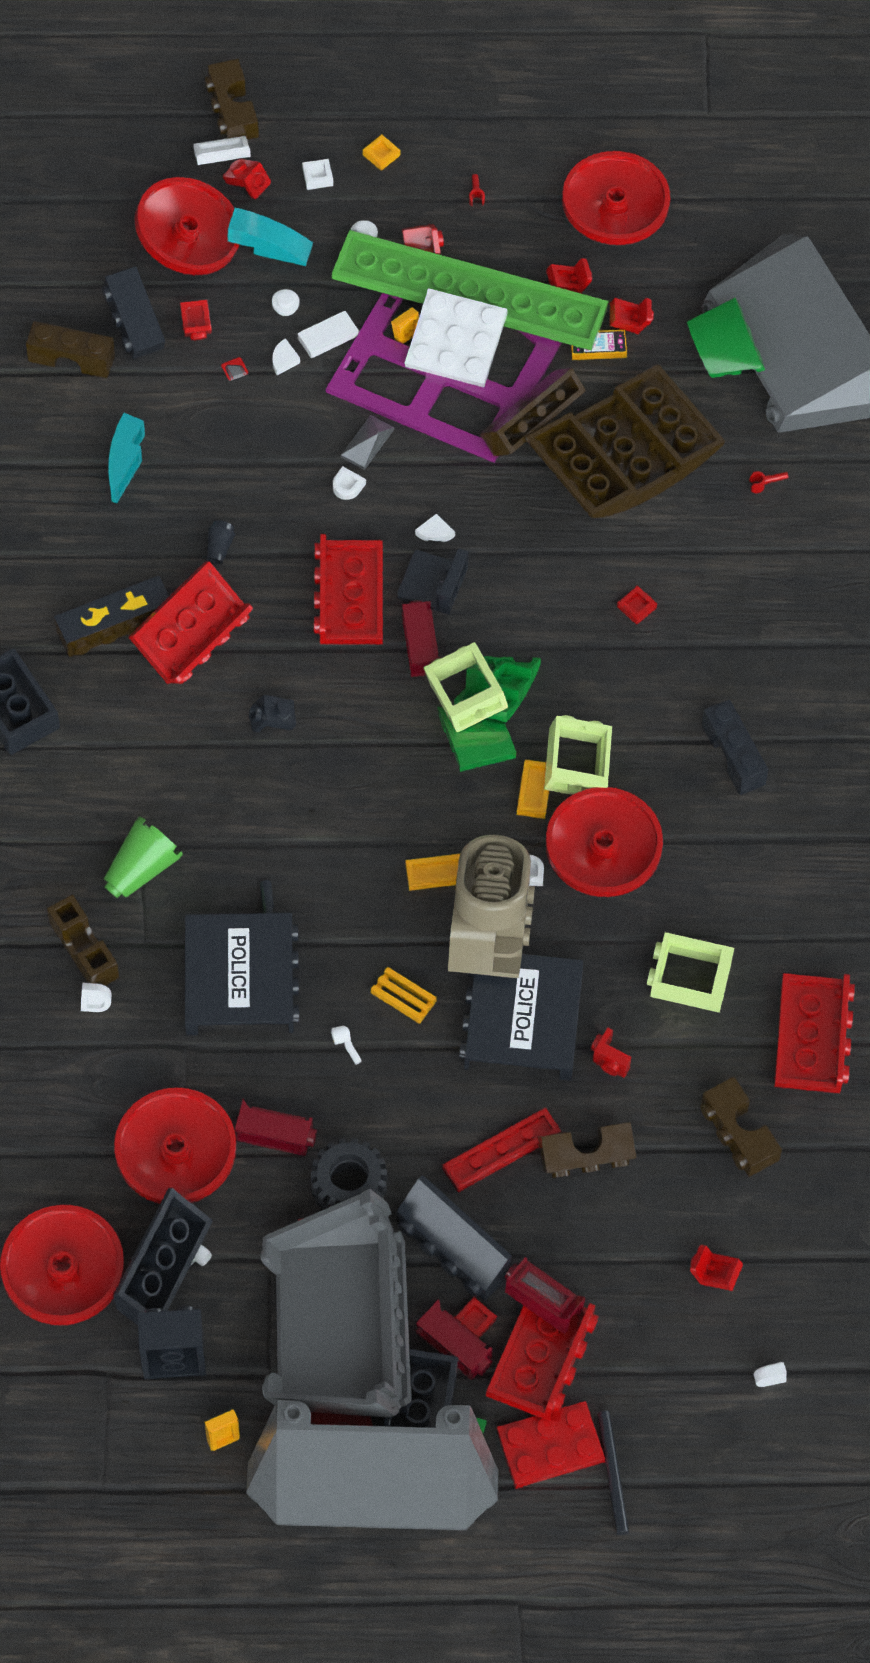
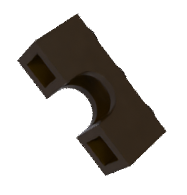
(226, 83)
(89, 350)
(77, 937)
(613, 1147)
(750, 1149)

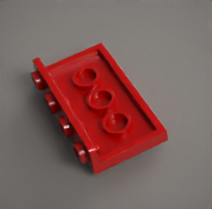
(349, 591)
(190, 624)
(814, 1033)
(540, 1362)

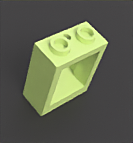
(466, 713)
(572, 781)
(698, 950)

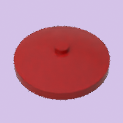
(616, 197)
(186, 226)
(604, 842)
(177, 1143)
(62, 1264)

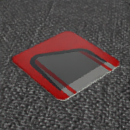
(234, 369)

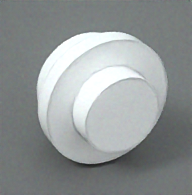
(365, 227)
(285, 302)

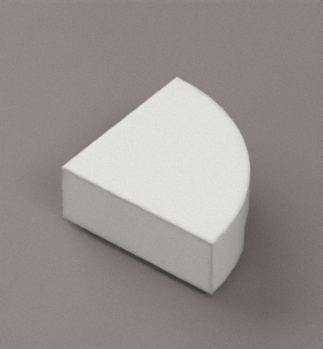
(284, 357)
(435, 530)

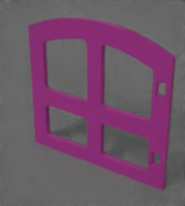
(372, 342)

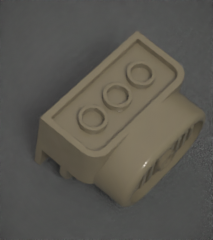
(491, 907)

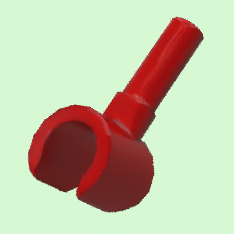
(476, 191)
(762, 479)

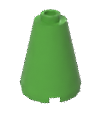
(140, 859)

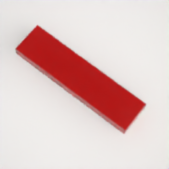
(499, 1150)

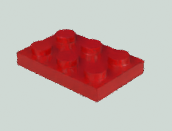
(547, 1449)

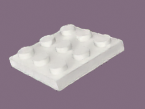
(456, 337)

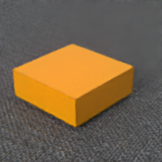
(381, 152)
(405, 325)

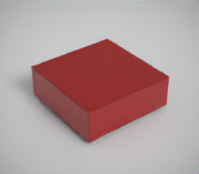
(637, 605)
(476, 1317)

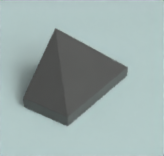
(367, 442)

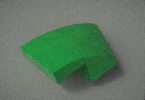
(725, 341)
(512, 676)
(478, 744)

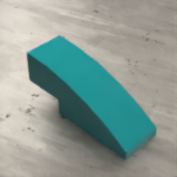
(268, 237)
(125, 454)

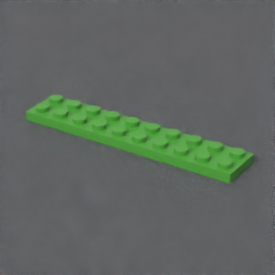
(530, 304)

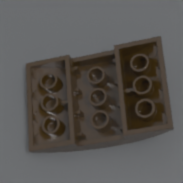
(627, 444)

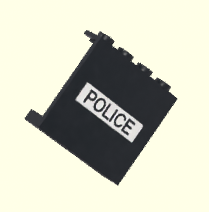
(240, 970)
(526, 1017)

